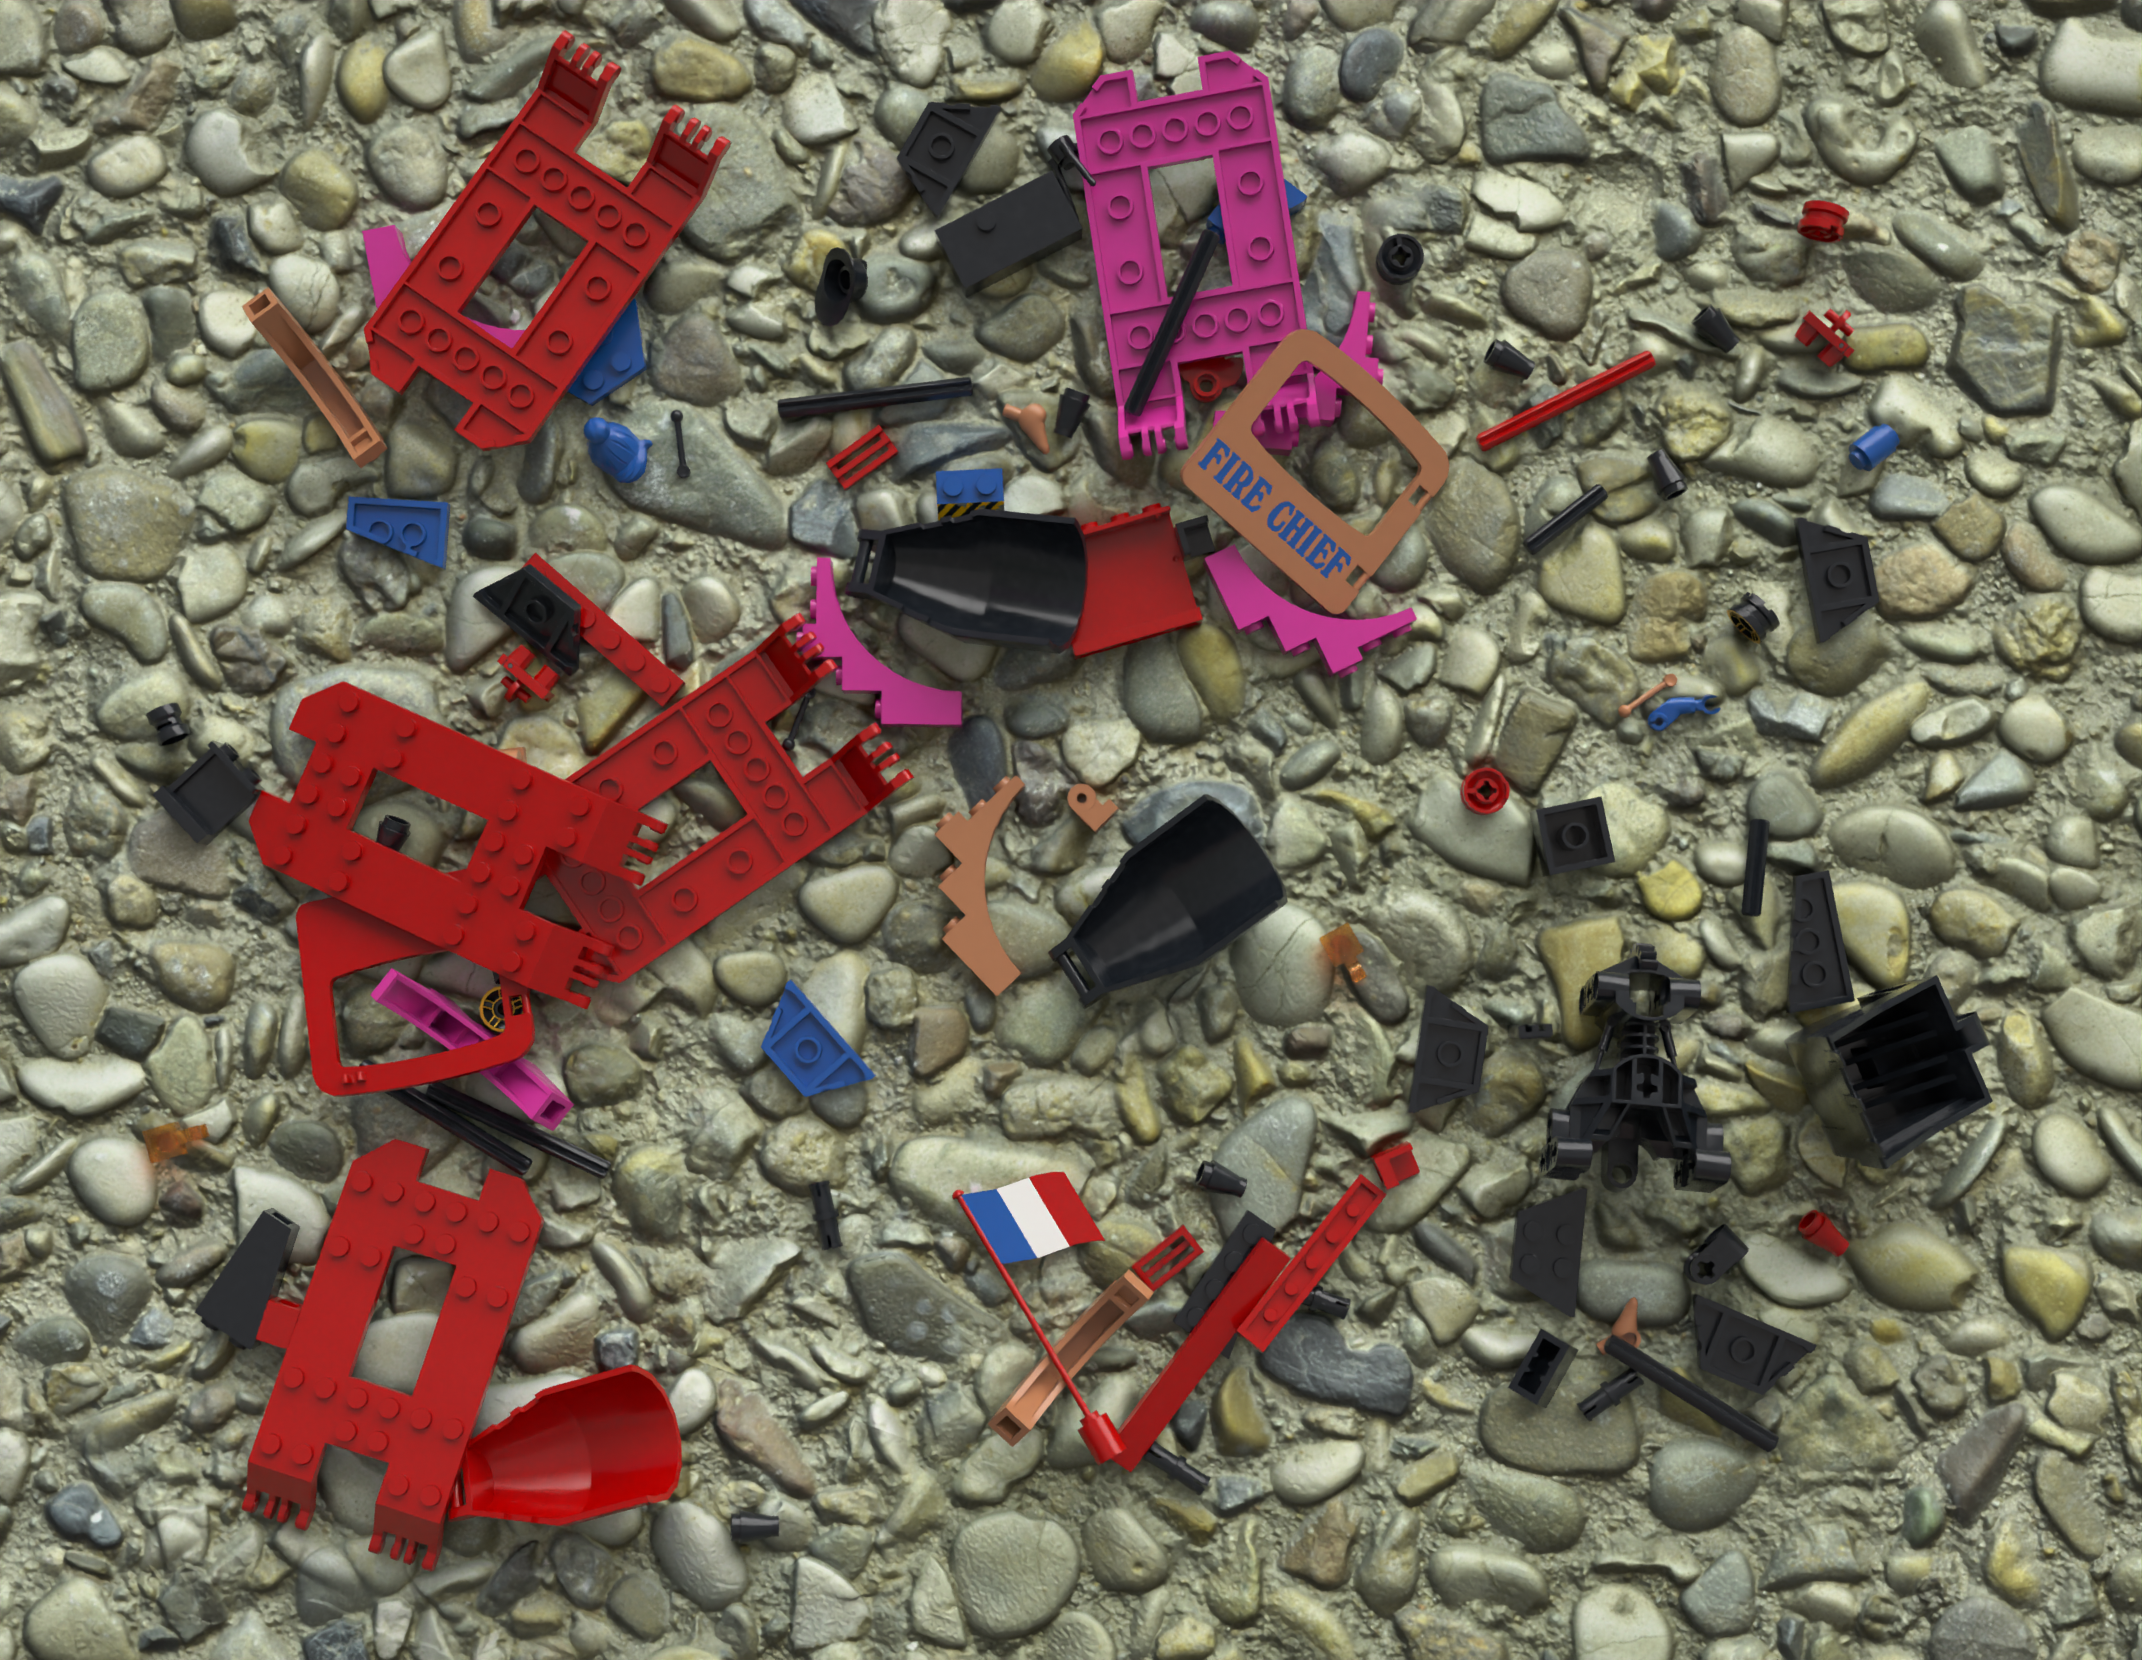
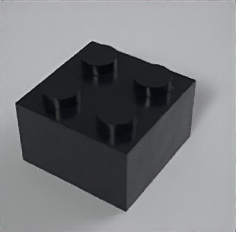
(1572, 836)

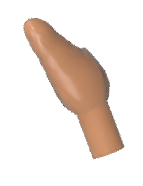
(1031, 422)
(1625, 1326)

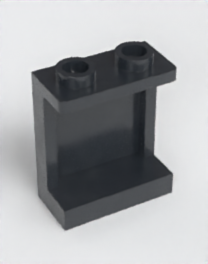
(211, 793)

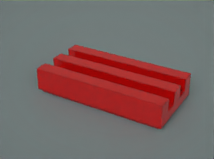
(856, 446)
(1189, 1240)

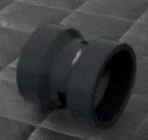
(168, 724)

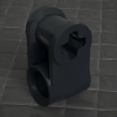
(1720, 1252)

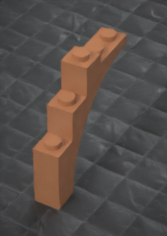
(970, 842)

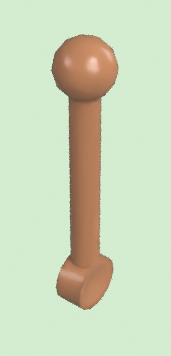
(1668, 681)

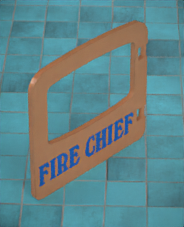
(1276, 512)

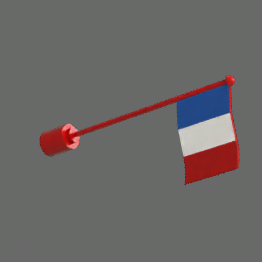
(1029, 1223)

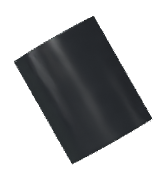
(1543, 1368)

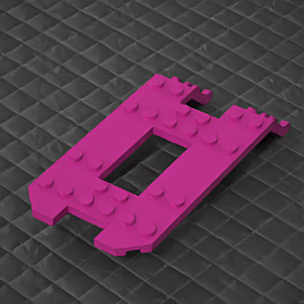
(1118, 147)

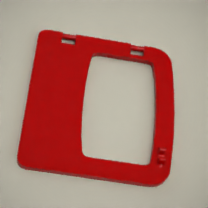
(345, 940)

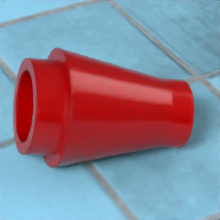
(1820, 1231)

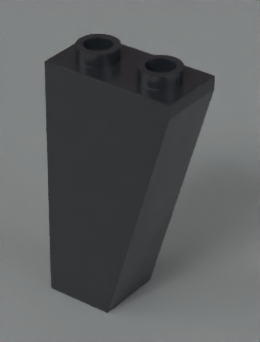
(250, 1280)

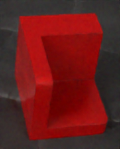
(1395, 1164)
(279, 1322)

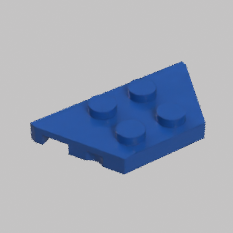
(614, 362)
(810, 1047)

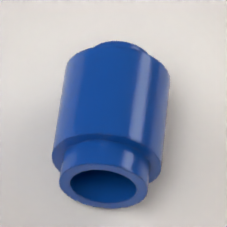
(1873, 447)

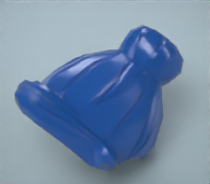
(616, 449)

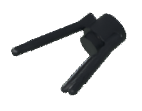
(1066, 155)

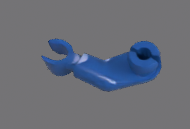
(1674, 707)

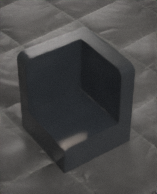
(1194, 538)

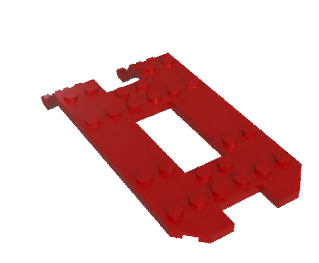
(529, 170)
(785, 810)
(525, 815)
(417, 1433)

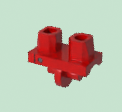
(1836, 348)
(517, 664)

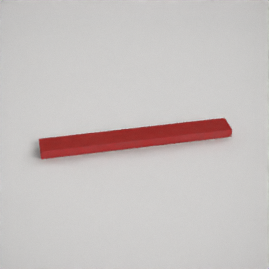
(1199, 1351)

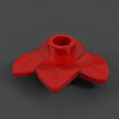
(1217, 371)

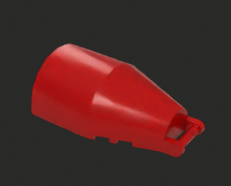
(575, 1453)

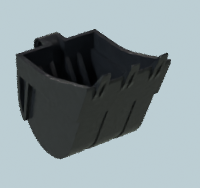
(1891, 1071)

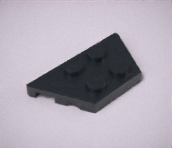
(944, 148)
(1836, 576)
(538, 614)
(1447, 1053)
(1549, 1249)
(1743, 1347)

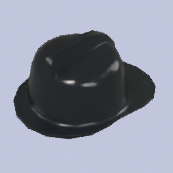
(841, 283)

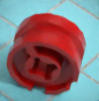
(1823, 221)
(1475, 801)

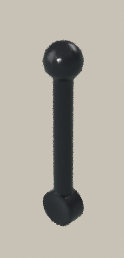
(683, 471)
(789, 743)

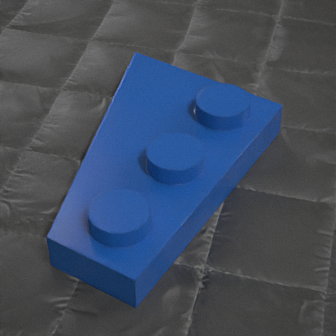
(403, 525)

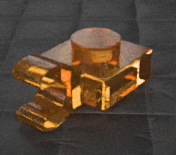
(1342, 948)
(169, 1140)

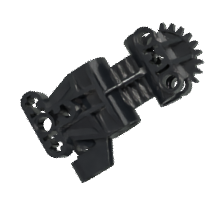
(1643, 1095)

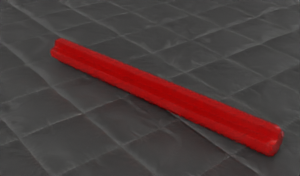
(1565, 400)

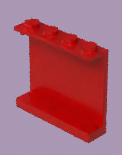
(1133, 583)

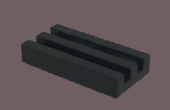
(1530, 1031)

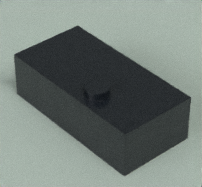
(1009, 234)

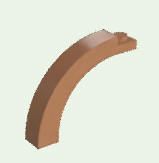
(316, 376)
(1073, 1349)

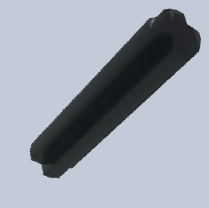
(1565, 519)
(1755, 867)

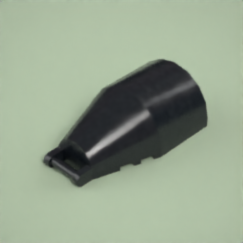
(982, 577)
(1173, 902)

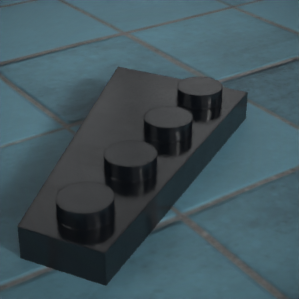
(1816, 951)
(1221, 1270)

